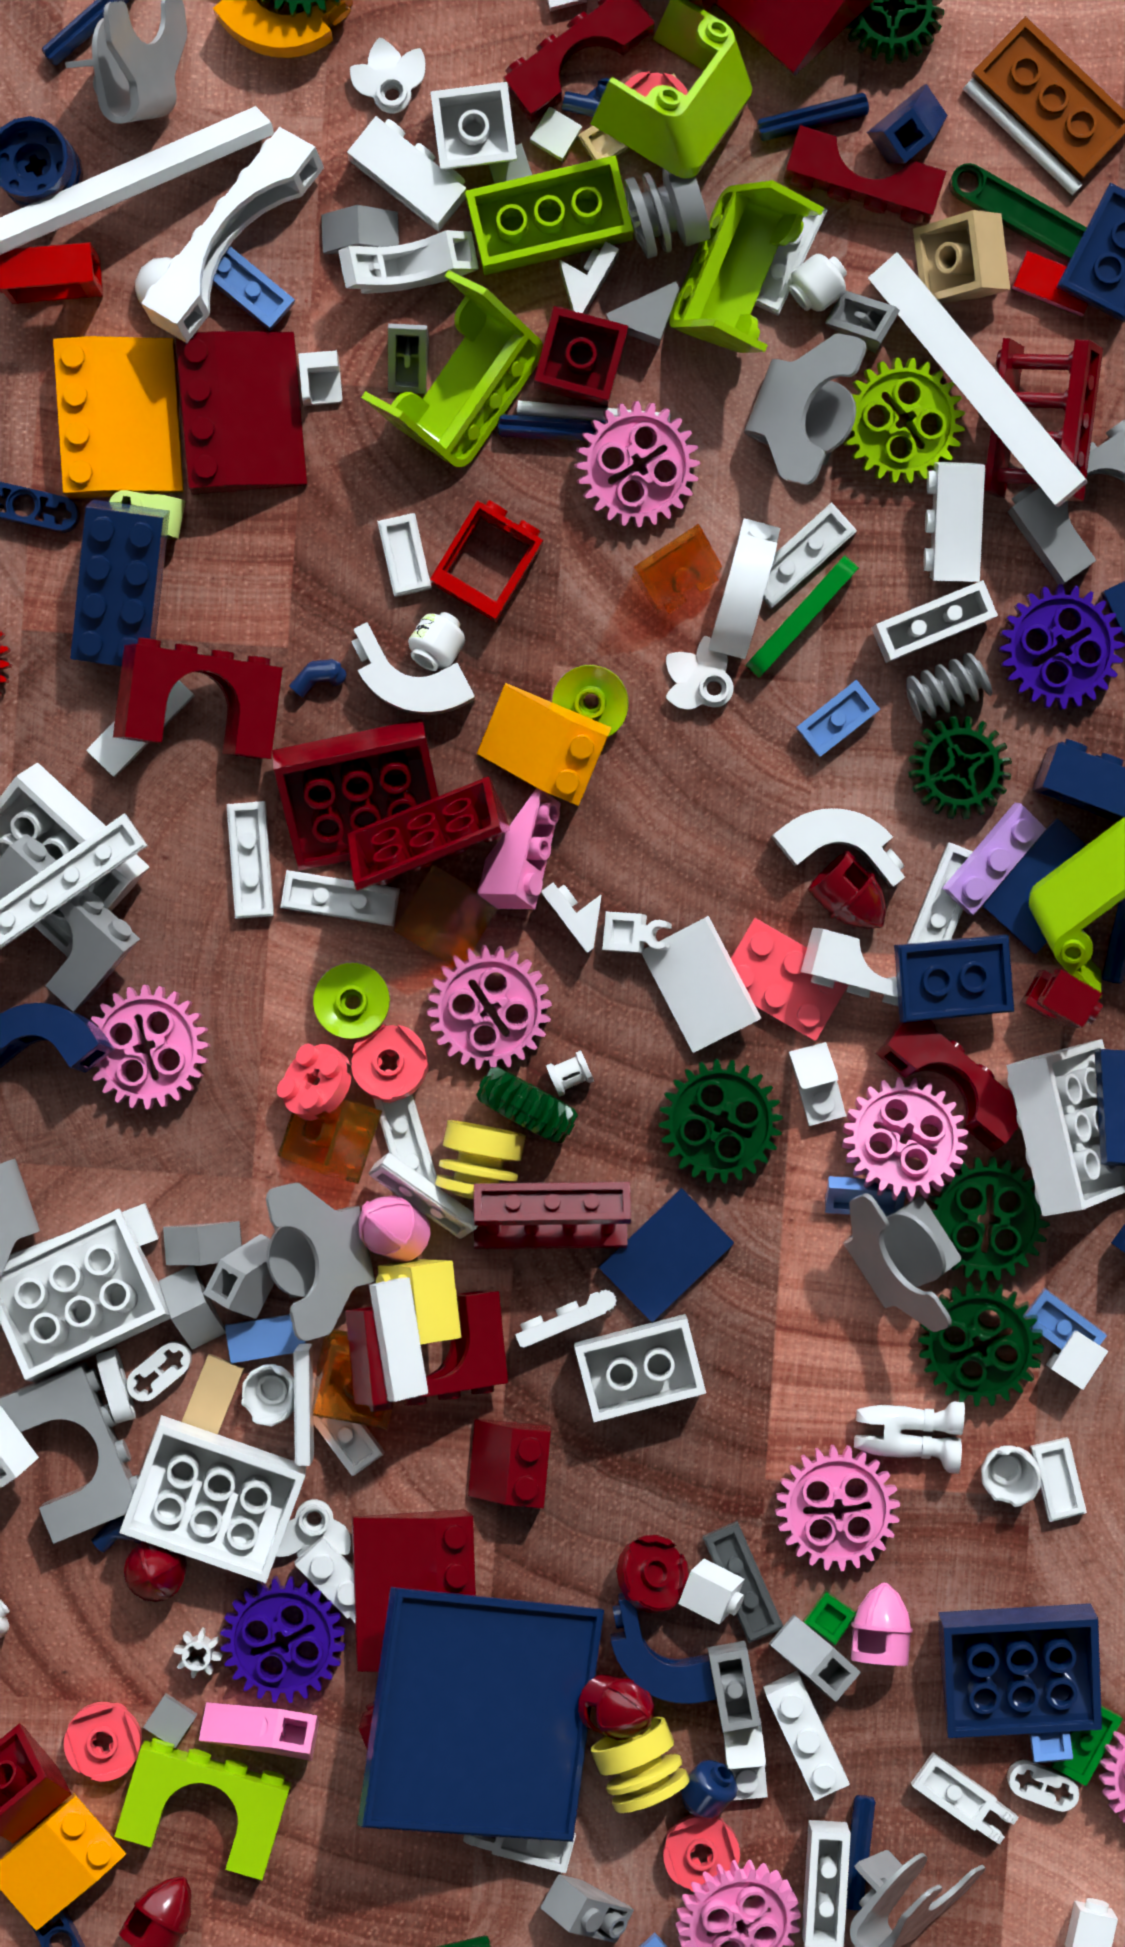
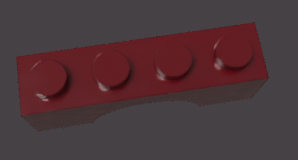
(612, 25)
(818, 164)
(1063, 999)
(989, 1105)

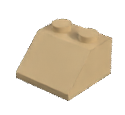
(963, 256)

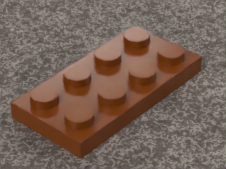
(1052, 97)

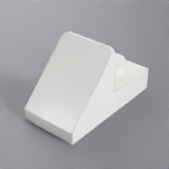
(584, 288)
(581, 924)
(817, 1083)
(747, 1761)

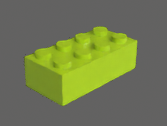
(549, 215)

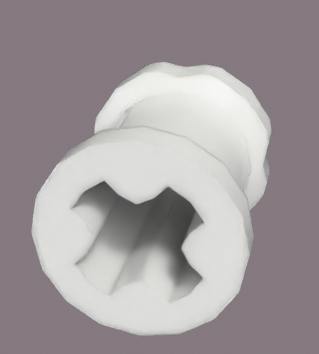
(570, 1073)

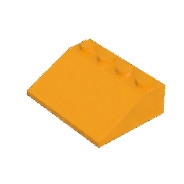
(117, 415)

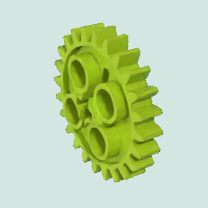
(929, 398)

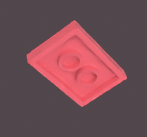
(773, 977)

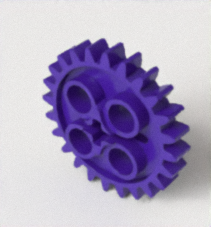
(1043, 618)
(297, 1670)

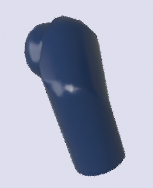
(587, 103)
(318, 671)
(110, 1534)

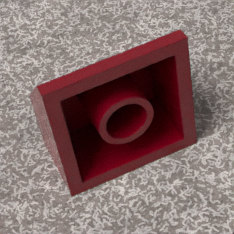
(509, 1462)
(28, 1784)

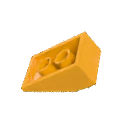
(543, 743)
(57, 1861)

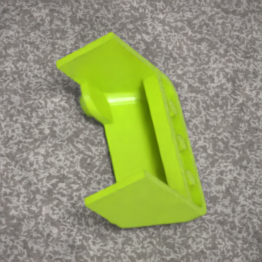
(674, 127)
(734, 262)
(474, 383)
(1076, 897)

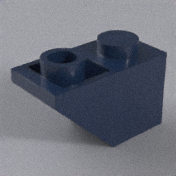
(908, 126)

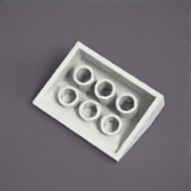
(54, 817)
(1061, 1129)
(78, 1297)
(213, 1499)

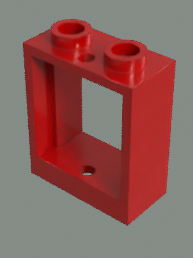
(51, 273)
(465, 593)

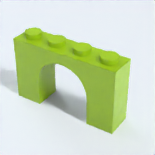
(256, 1797)

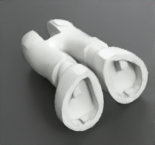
(905, 1446)

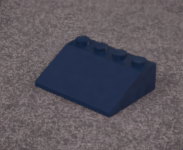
(1020, 1670)

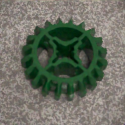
(889, 43)
(968, 783)
(526, 1105)

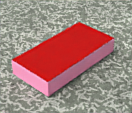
(1039, 279)

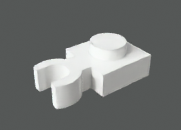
(629, 932)

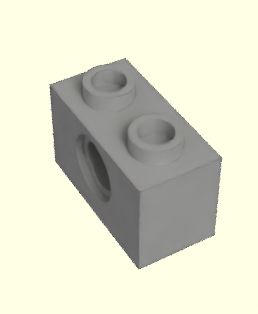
(734, 1686)

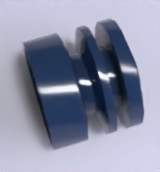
(25, 147)

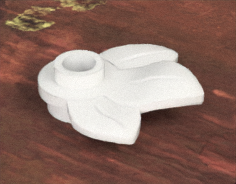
(389, 71)
(694, 673)
(302, 1534)

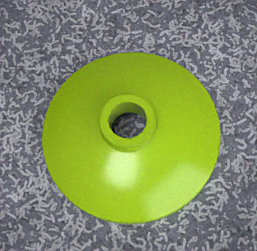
(594, 680)
(341, 984)

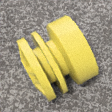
(479, 1156)
(642, 1772)

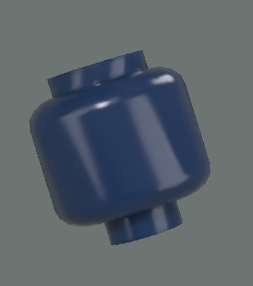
(709, 1789)

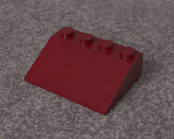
(793, 28)
(241, 411)
(349, 784)
(426, 833)
(406, 1552)

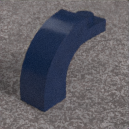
(72, 1034)
(666, 1678)

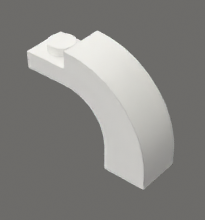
(408, 264)
(744, 588)
(410, 694)
(845, 827)

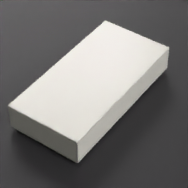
(404, 555)
(1059, 1479)

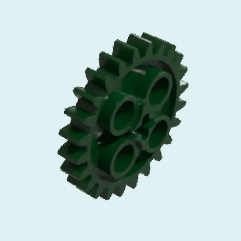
(735, 1089)
(1022, 1220)
(997, 1374)

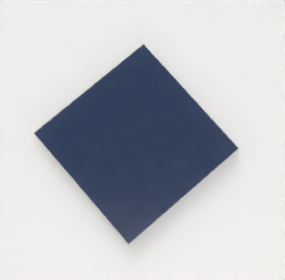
(479, 1716)

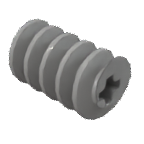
(947, 686)

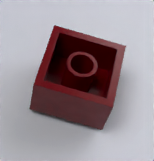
(580, 356)

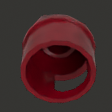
(850, 893)
(154, 1572)
(621, 1707)
(159, 1915)

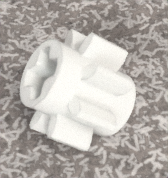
(197, 1663)

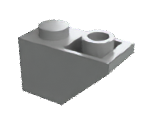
(242, 1278)
(814, 1658)
(586, 1909)

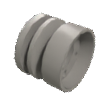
(666, 210)

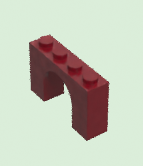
(248, 687)
(472, 1362)

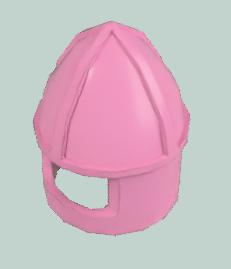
(393, 1228)
(881, 1629)

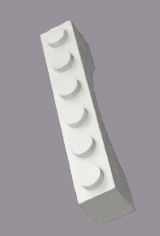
(275, 176)

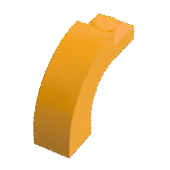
(276, 33)

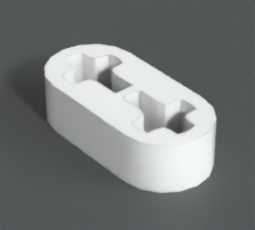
(153, 1363)
(115, 1386)
(1040, 1794)

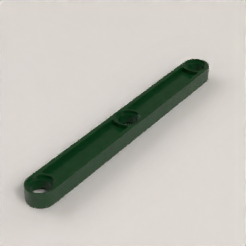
(1020, 211)

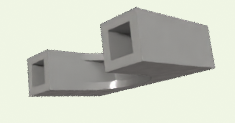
(1049, 526)
(97, 934)
(76, 1398)

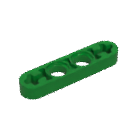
(802, 616)

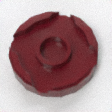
(652, 1573)

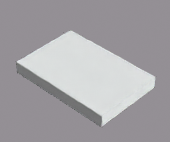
(701, 985)

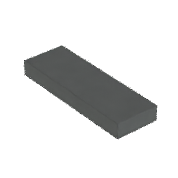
(732, 1553)

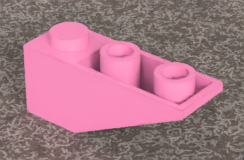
(518, 860)
(260, 1729)

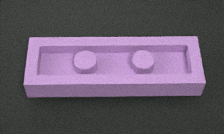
(994, 858)

